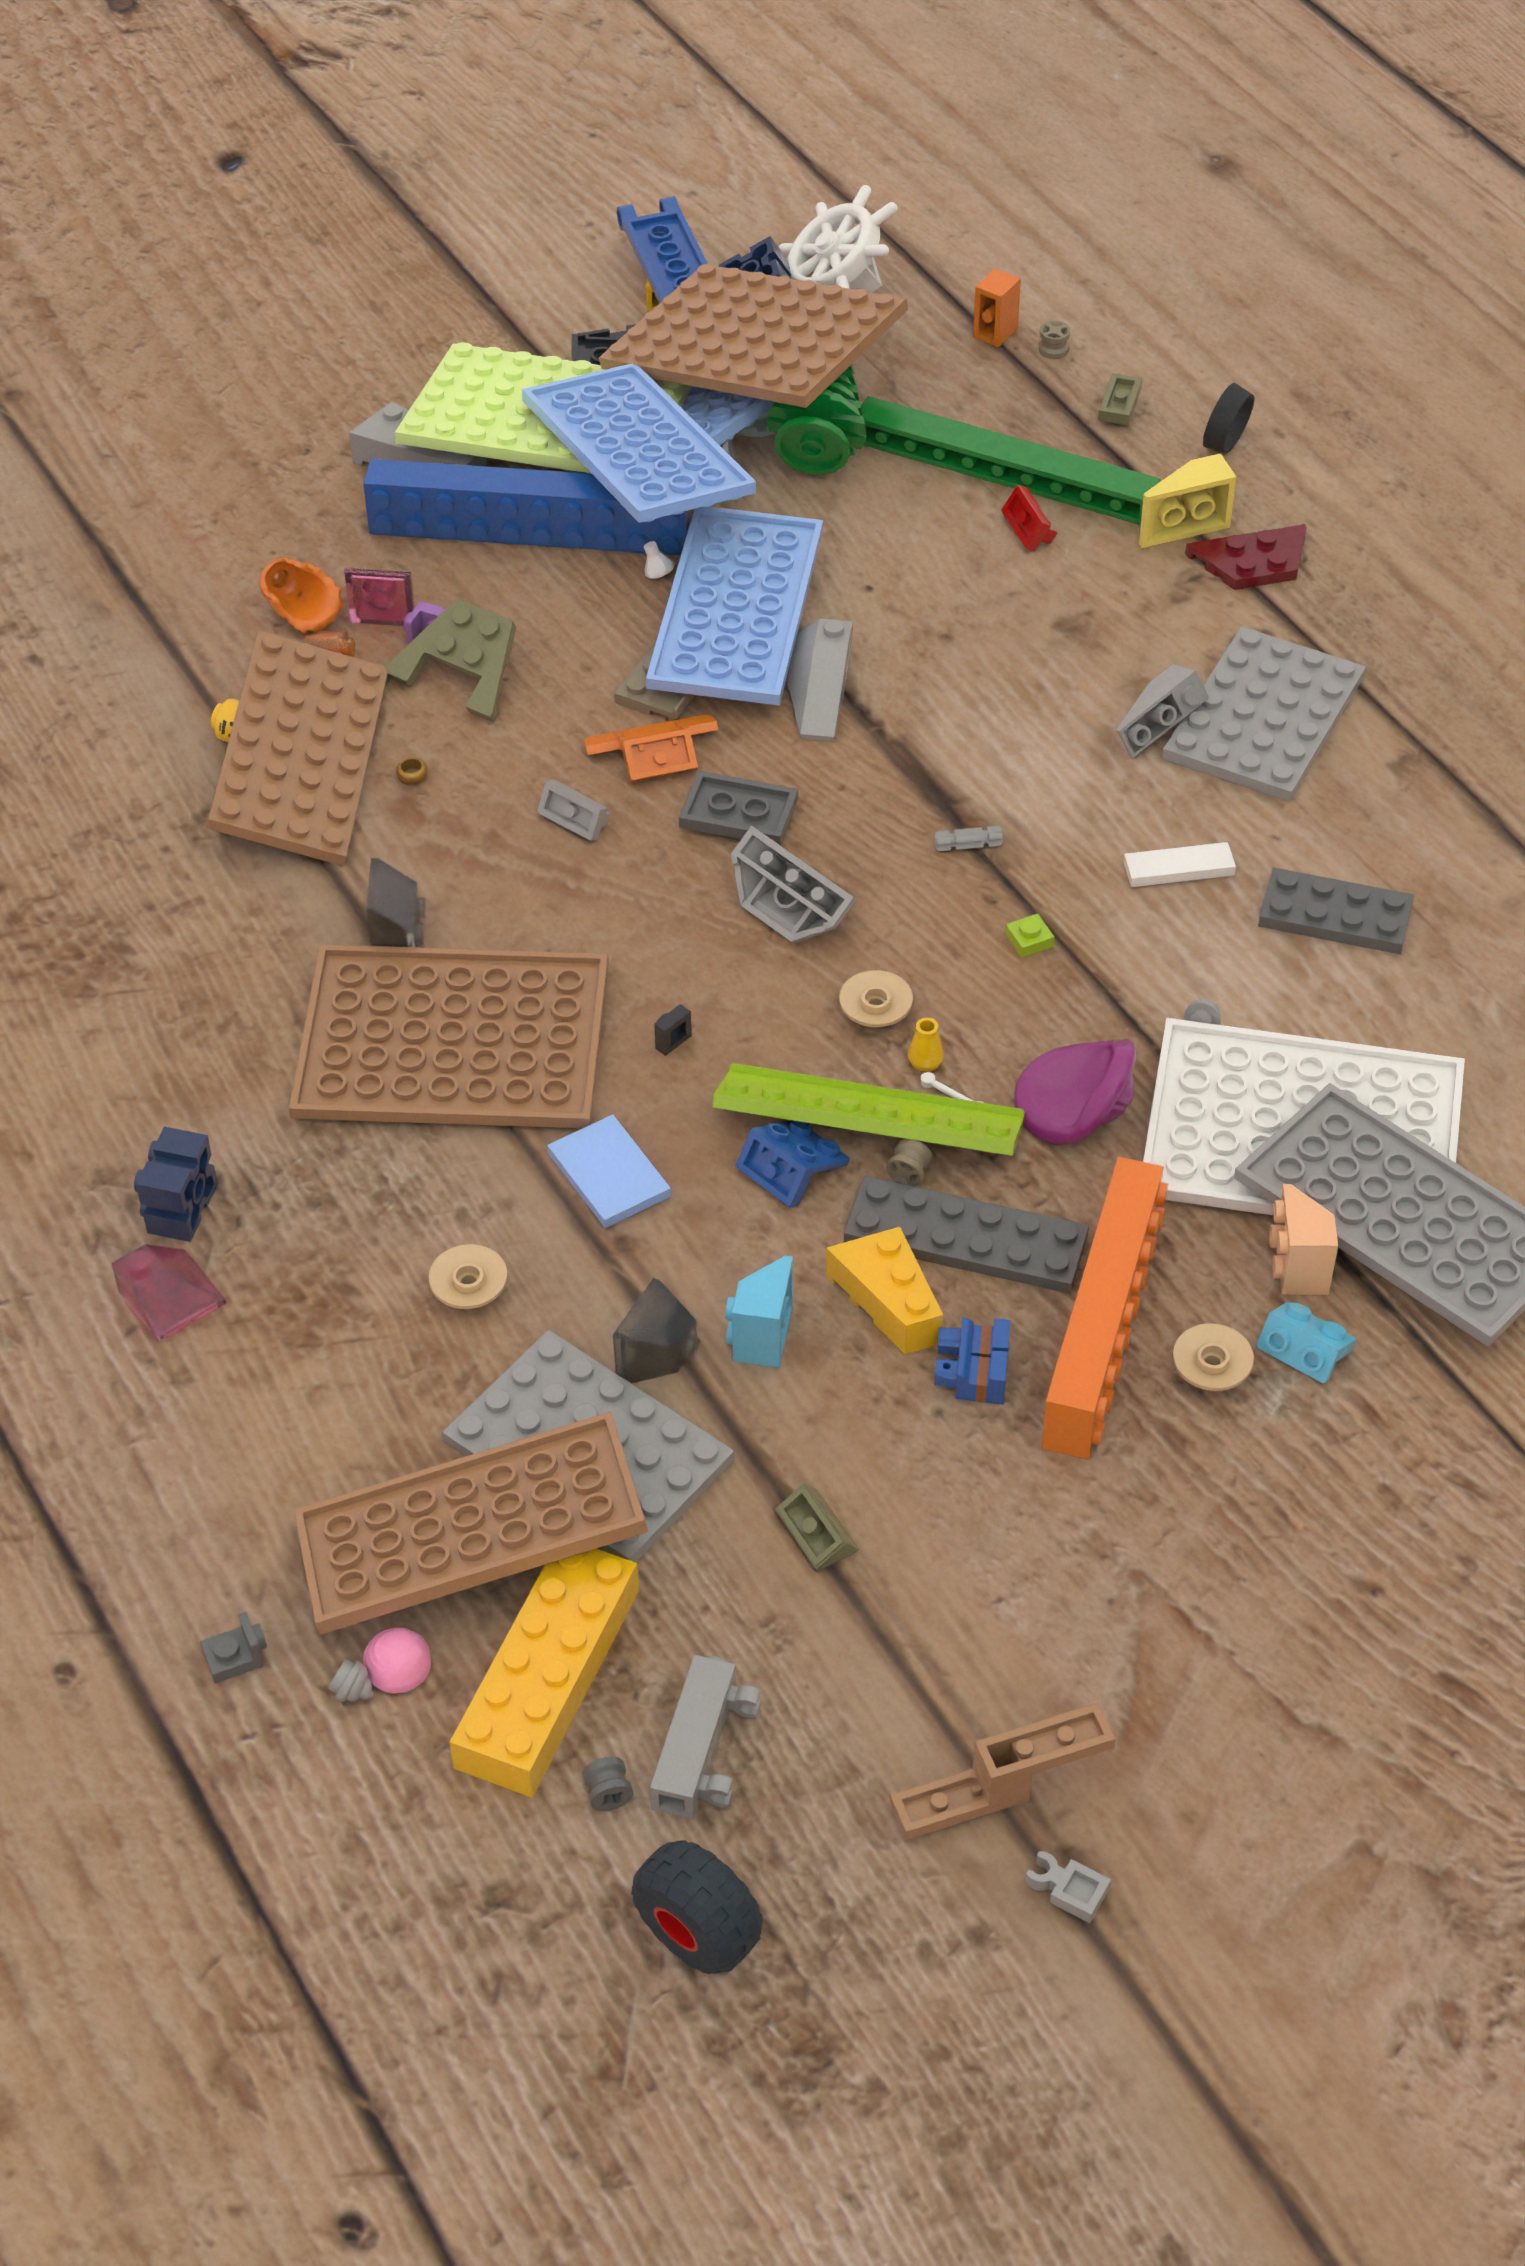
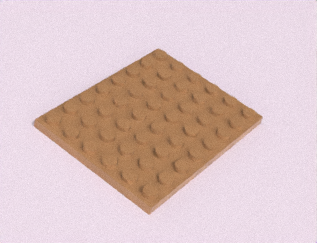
(755, 334)
(451, 1036)

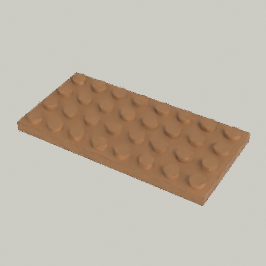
(298, 748)
(467, 1522)

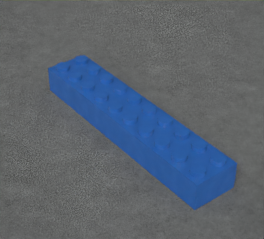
(509, 508)

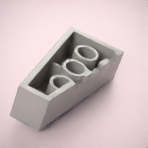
(377, 441)

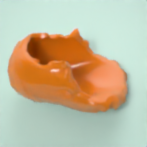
(301, 594)

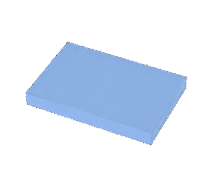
(609, 1171)

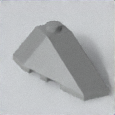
(819, 677)

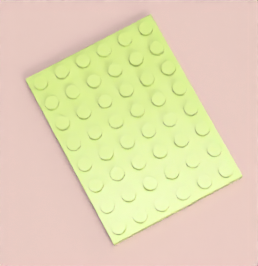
(479, 411)

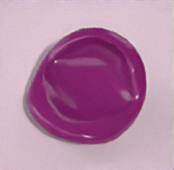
(1076, 1089)

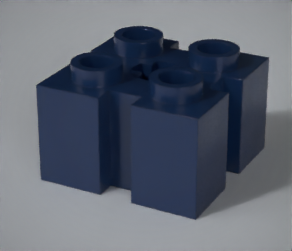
(763, 258)
(176, 1183)

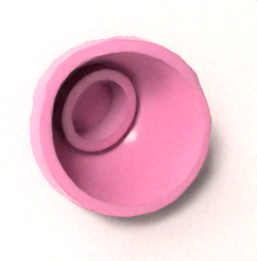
(397, 1660)

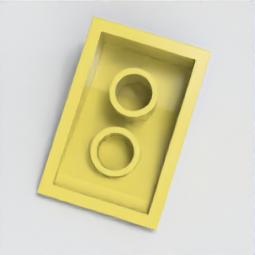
(1189, 502)

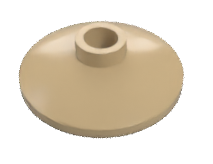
(876, 998)
(465, 1265)
(1213, 1345)

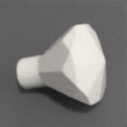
(657, 562)

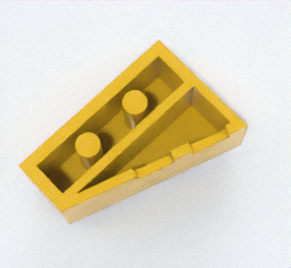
(889, 1286)

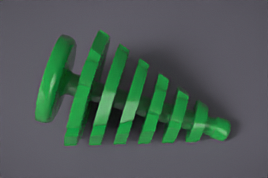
(824, 433)

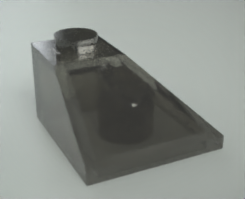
(654, 1336)

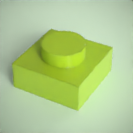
(1029, 935)

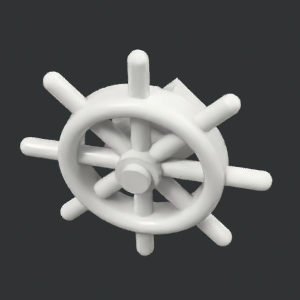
(843, 255)

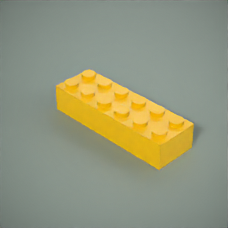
(544, 1670)

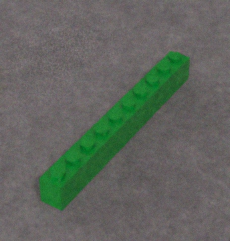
(1005, 460)

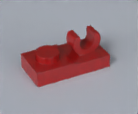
(1027, 519)

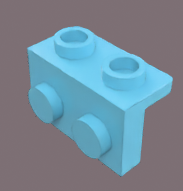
(1304, 1340)

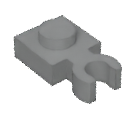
(1073, 1888)

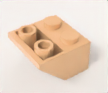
(1304, 1244)

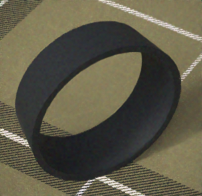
(1228, 419)

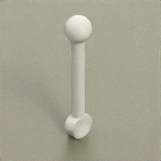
(928, 1081)

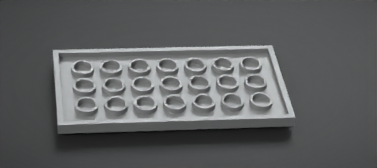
(1402, 1210)

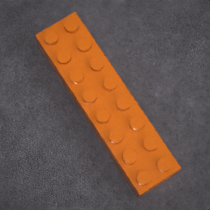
(1104, 1308)

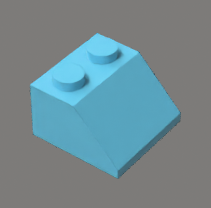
(761, 1314)

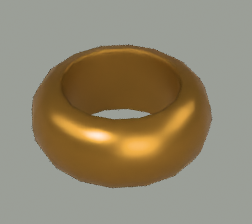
(411, 778)

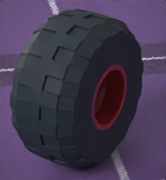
(697, 1907)

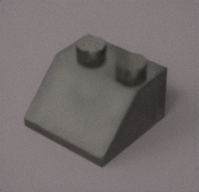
(394, 907)

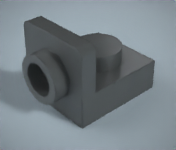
(234, 1650)

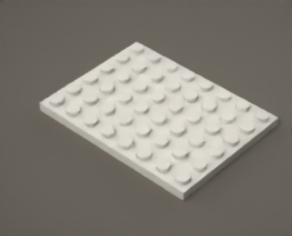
(1235, 1087)

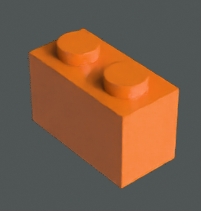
(996, 307)

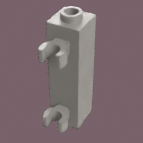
(694, 1737)

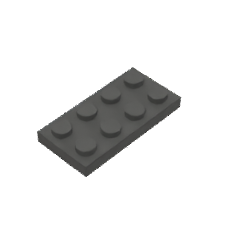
(1336, 910)

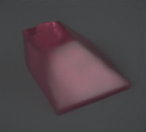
(379, 596)
(165, 1288)

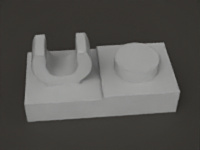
(572, 810)

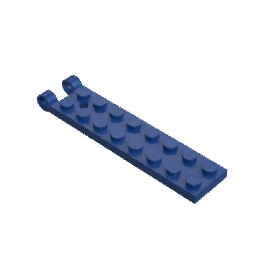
(662, 245)

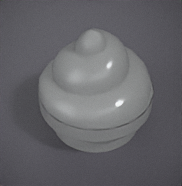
(351, 1682)

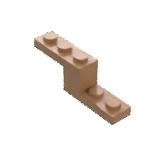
(1002, 1771)

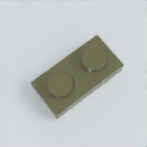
(1120, 399)

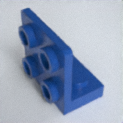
(786, 1156)

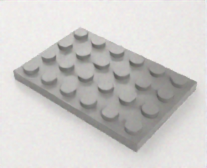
(1265, 713)
(562, 1385)

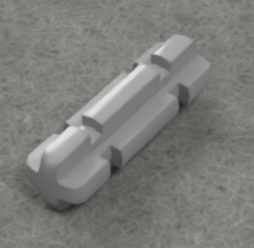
(968, 838)

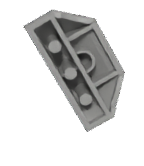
(786, 890)

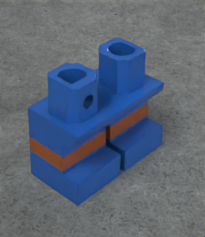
(981, 1364)

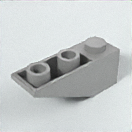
(1161, 707)

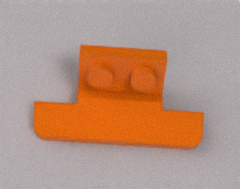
(655, 748)

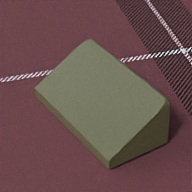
(815, 1527)

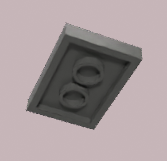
(733, 804)

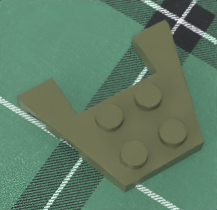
(466, 641)

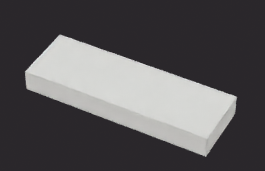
(1179, 864)

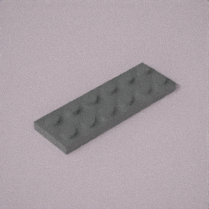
(972, 1233)

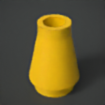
(926, 1046)

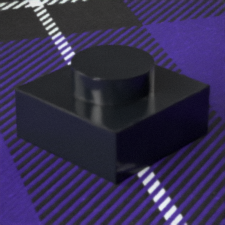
(672, 1029)

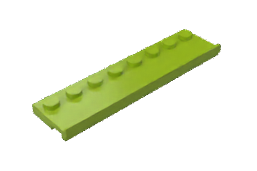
(870, 1108)

